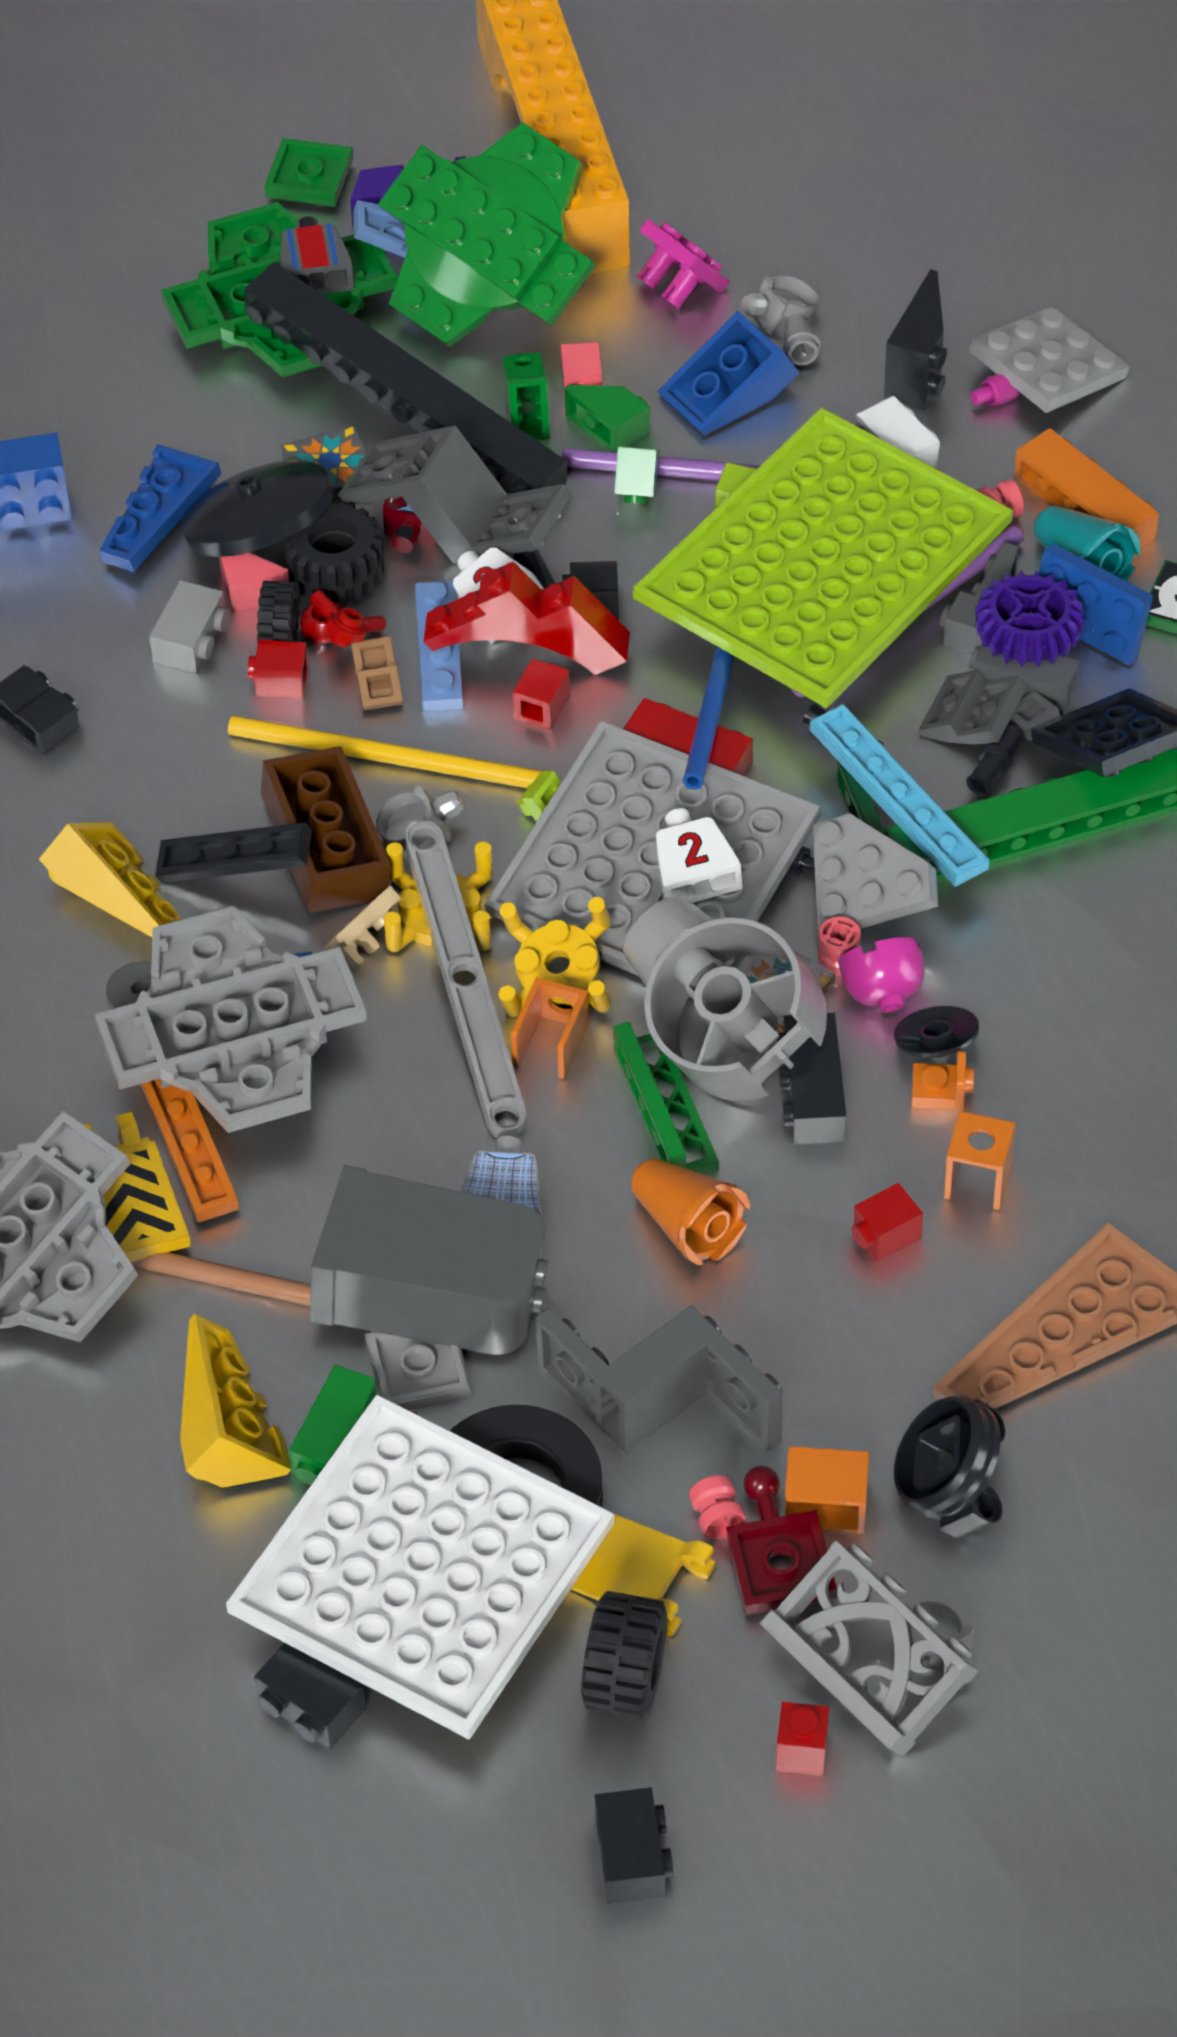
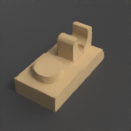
(356, 931)

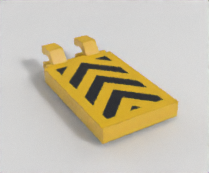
(141, 1201)

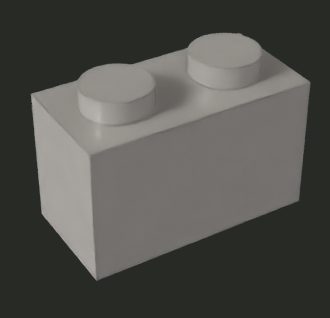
(189, 627)

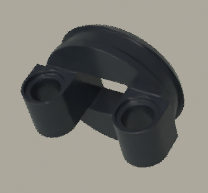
(959, 1492)

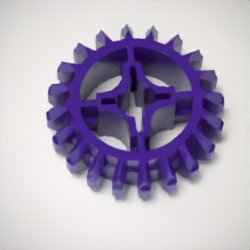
(1029, 628)

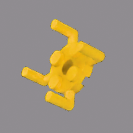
(410, 911)
(554, 941)

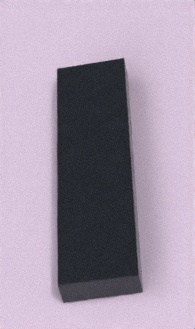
(233, 852)

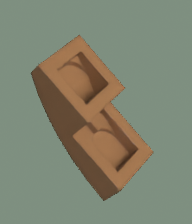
(376, 673)

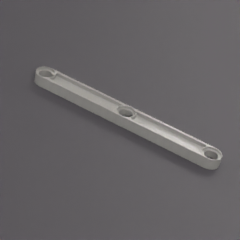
(473, 1002)

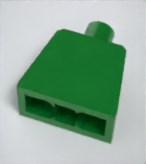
(527, 383)

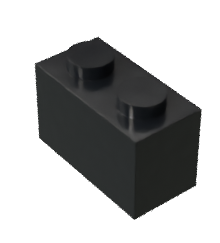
(309, 1695)
(631, 1845)

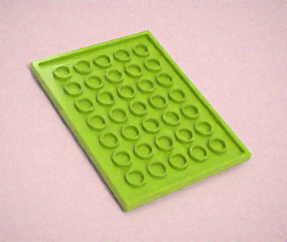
(823, 556)

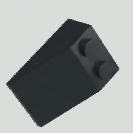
(917, 350)

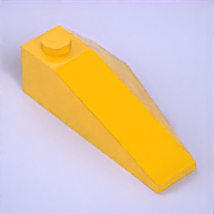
(222, 1416)

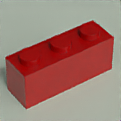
(676, 730)

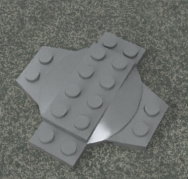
(230, 1019)
(55, 1250)

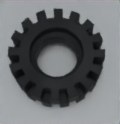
(278, 611)

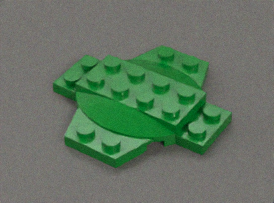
(486, 234)
(238, 253)

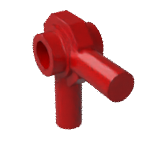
(348, 624)

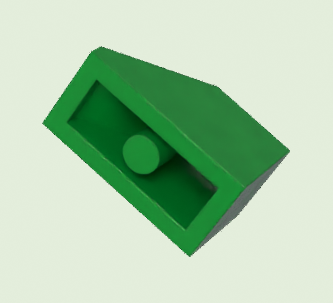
(608, 414)

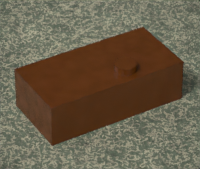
(345, 850)

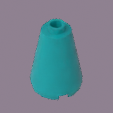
(1089, 537)

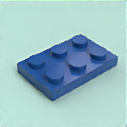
(1112, 607)

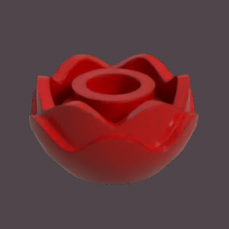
(314, 624)

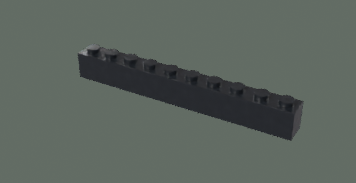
(396, 378)

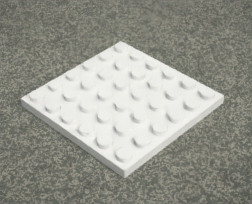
(421, 1565)

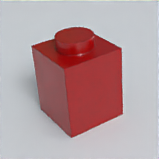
(279, 669)
(541, 694)
(887, 1222)
(802, 1738)

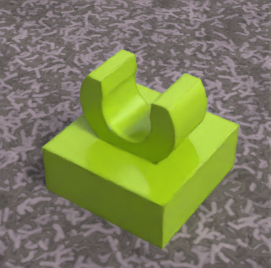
(539, 794)

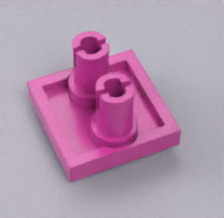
(675, 248)

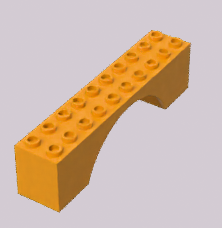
(534, 55)

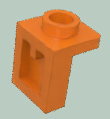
(942, 1084)

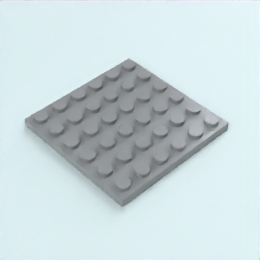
(602, 839)

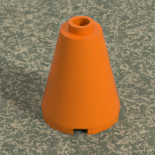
(691, 1208)

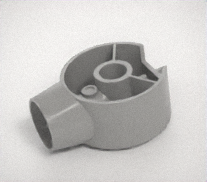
(683, 955)

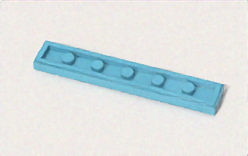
(899, 795)

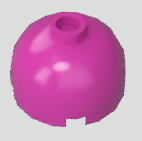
(884, 974)

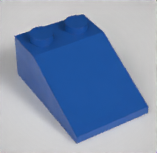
(729, 376)

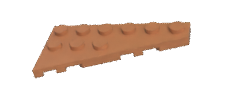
(1082, 1313)

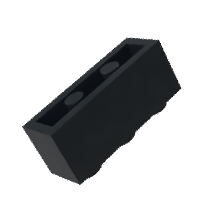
(814, 1088)

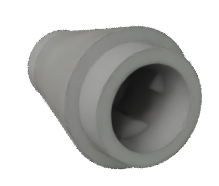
(800, 341)

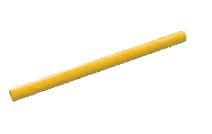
(383, 752)

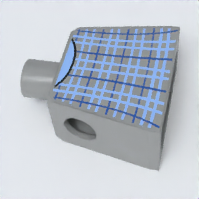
(505, 1174)

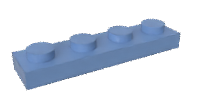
(441, 667)

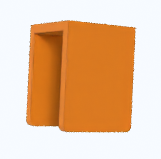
(539, 1005)
(997, 1157)
(831, 1483)

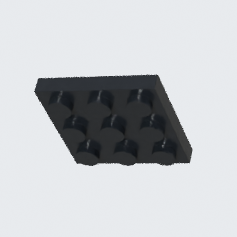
(1111, 732)

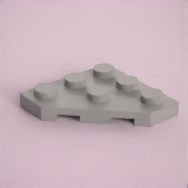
(867, 874)

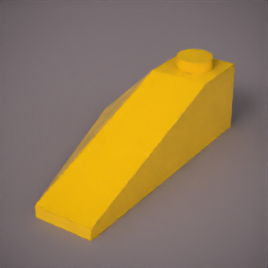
(105, 870)

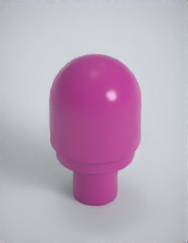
(995, 391)

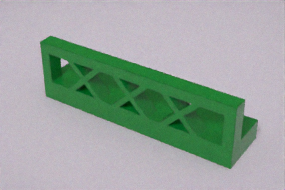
(656, 1108)

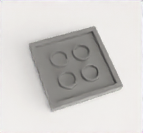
(1049, 358)

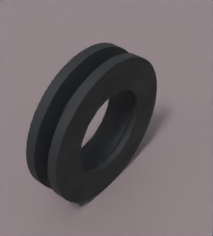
(541, 1437)

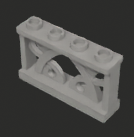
(807, 1639)

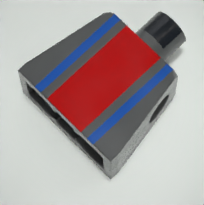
(317, 256)

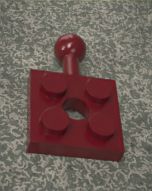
(759, 1541)

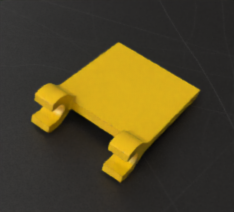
(643, 1565)

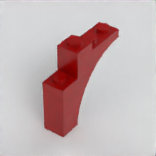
(518, 610)

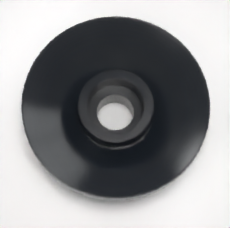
(936, 1031)

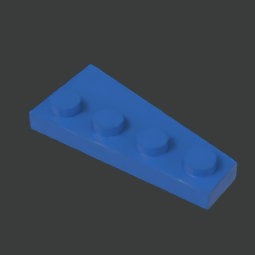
(158, 505)

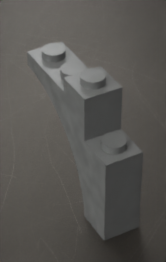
(1052, 681)

